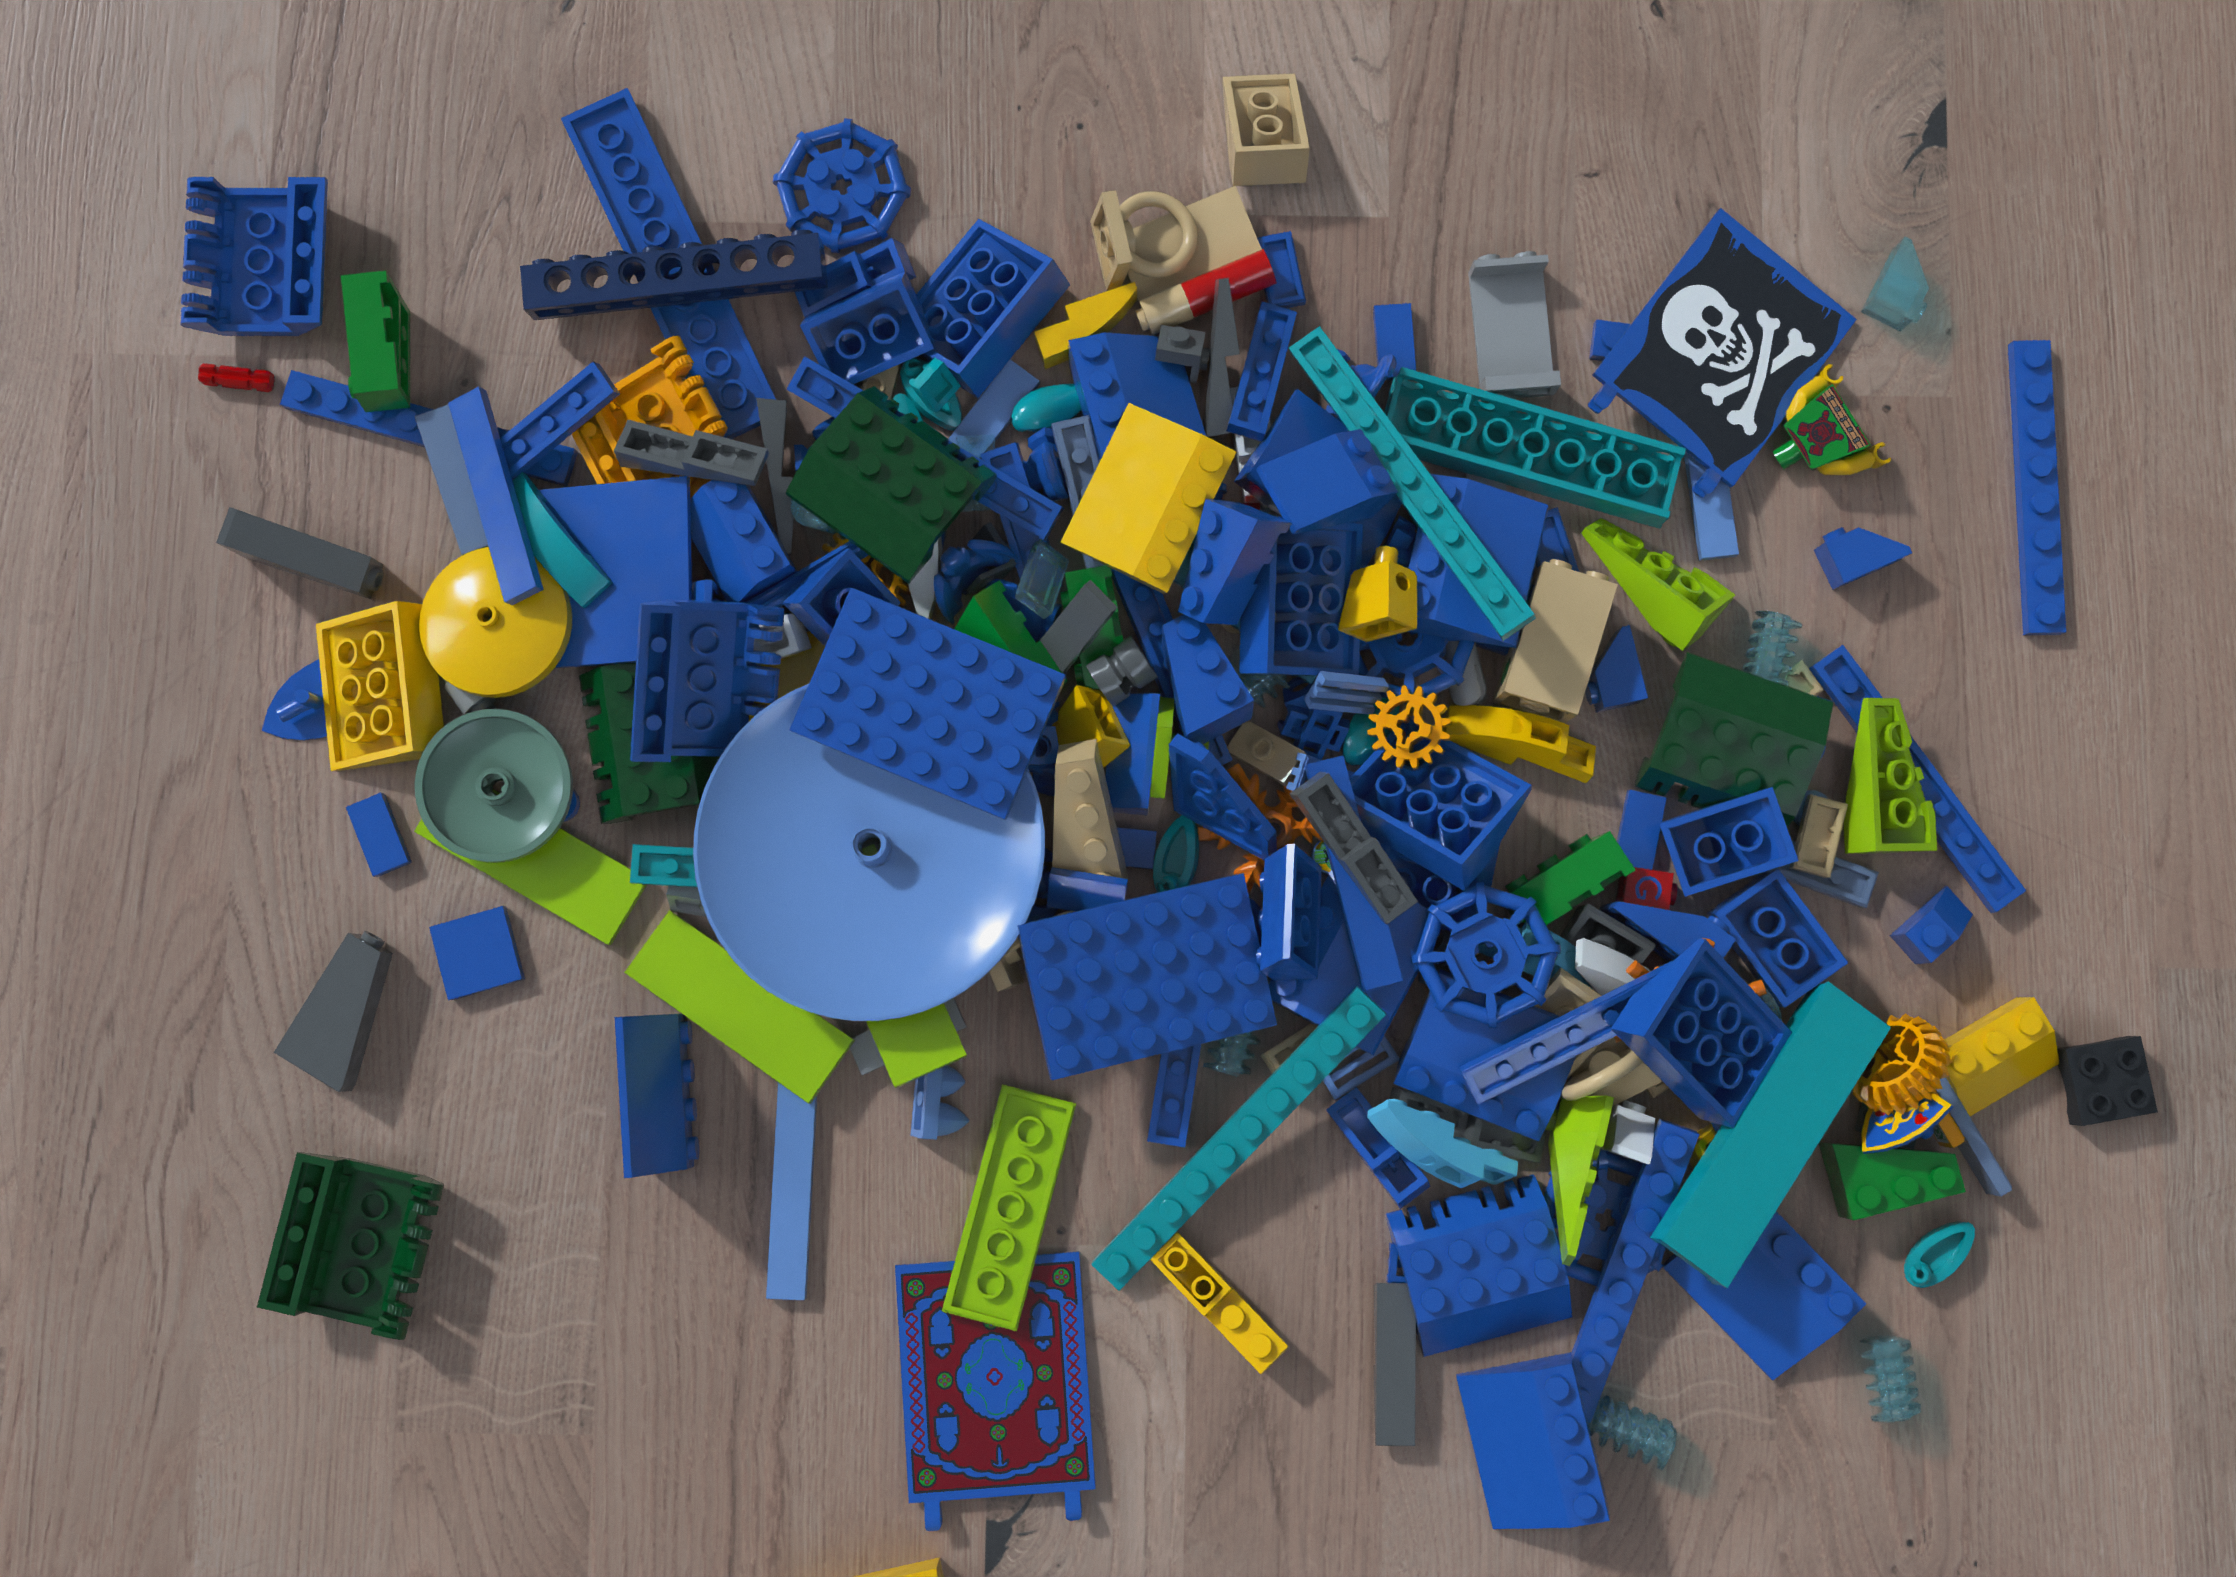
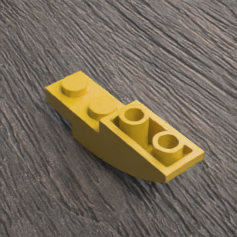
(1524, 735)
(1219, 1303)

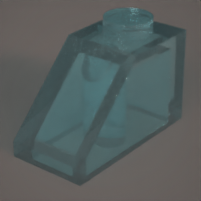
(1898, 289)

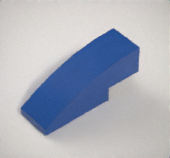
(857, 273)
(1393, 1170)

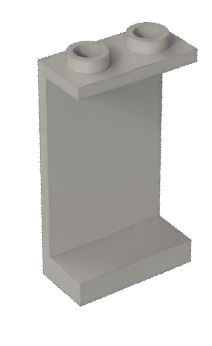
(1512, 325)

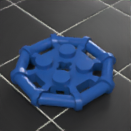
(837, 165)
(1415, 660)
(1508, 961)
(1603, 1196)

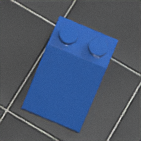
(1328, 482)
(1728, 841)
(1670, 929)

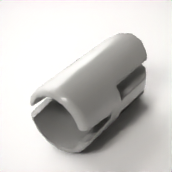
(1473, 688)

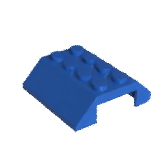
(256, 258)
(700, 675)
(1482, 1267)

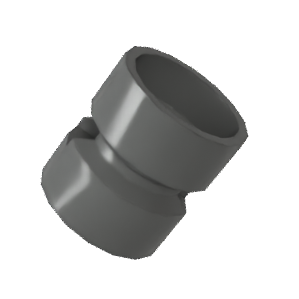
(1121, 671)

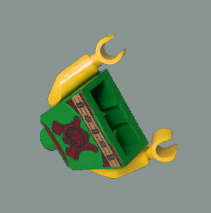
(1825, 432)

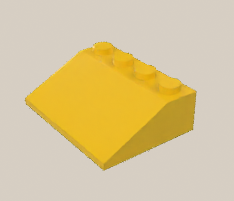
(1147, 497)
(377, 687)

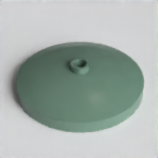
(458, 780)

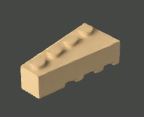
(1083, 814)

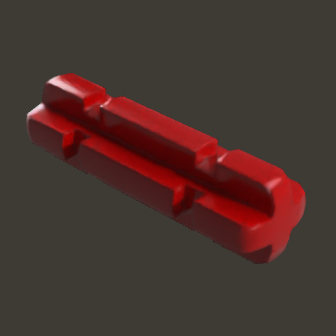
(236, 377)

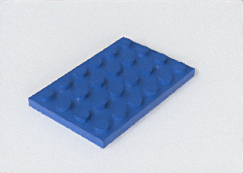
(928, 703)
(1146, 976)

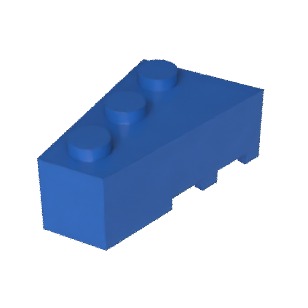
(1226, 560)
(1203, 681)

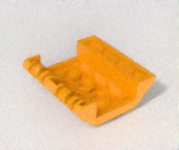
(655, 397)

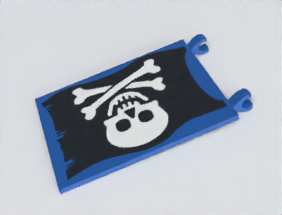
(1722, 349)

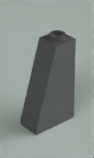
(300, 553)
(339, 1013)

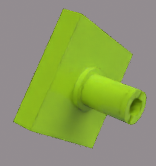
(1161, 751)

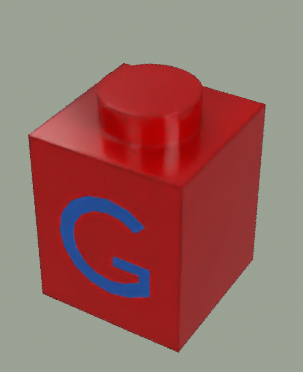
(1647, 888)

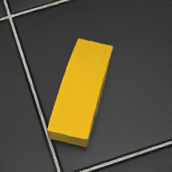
(1084, 318)

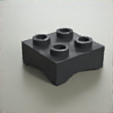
(2106, 1081)

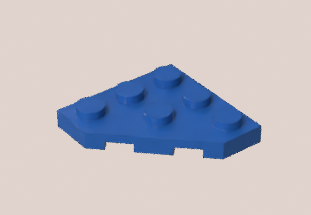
(1214, 800)

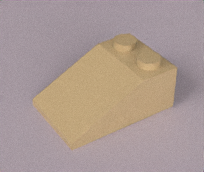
(1265, 130)

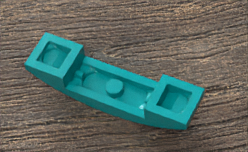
(556, 548)

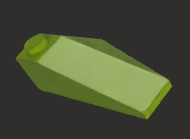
(1669, 597)
(1884, 787)
(1574, 1142)

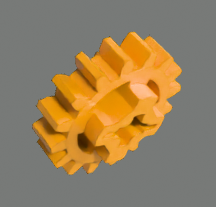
(1426, 731)

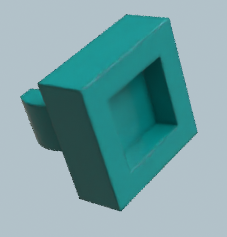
(935, 384)

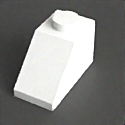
(1630, 1132)

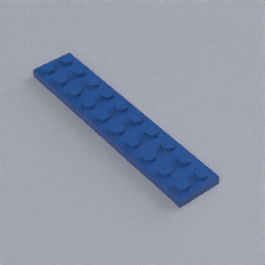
(649, 213)

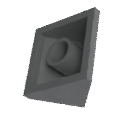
(1601, 928)

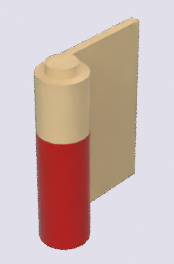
(1223, 250)

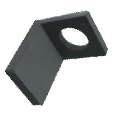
(989, 533)

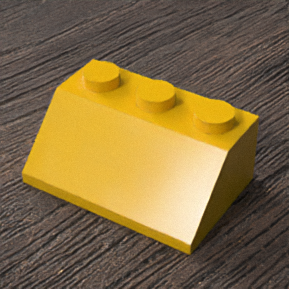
(2000, 1053)

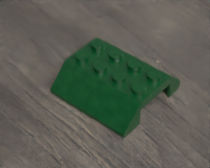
(887, 482)
(1736, 737)
(637, 786)
(350, 1242)

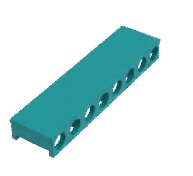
(1532, 450)
(1758, 1160)

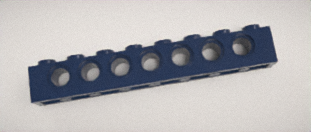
(581, 298)

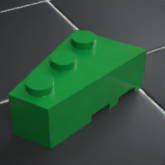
(377, 341)
(995, 622)
(1111, 632)
(1573, 877)
(1887, 1179)

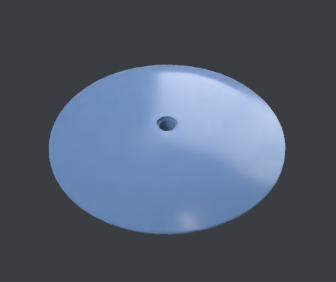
(845, 928)

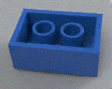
(1778, 937)

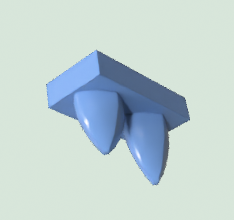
(930, 1115)

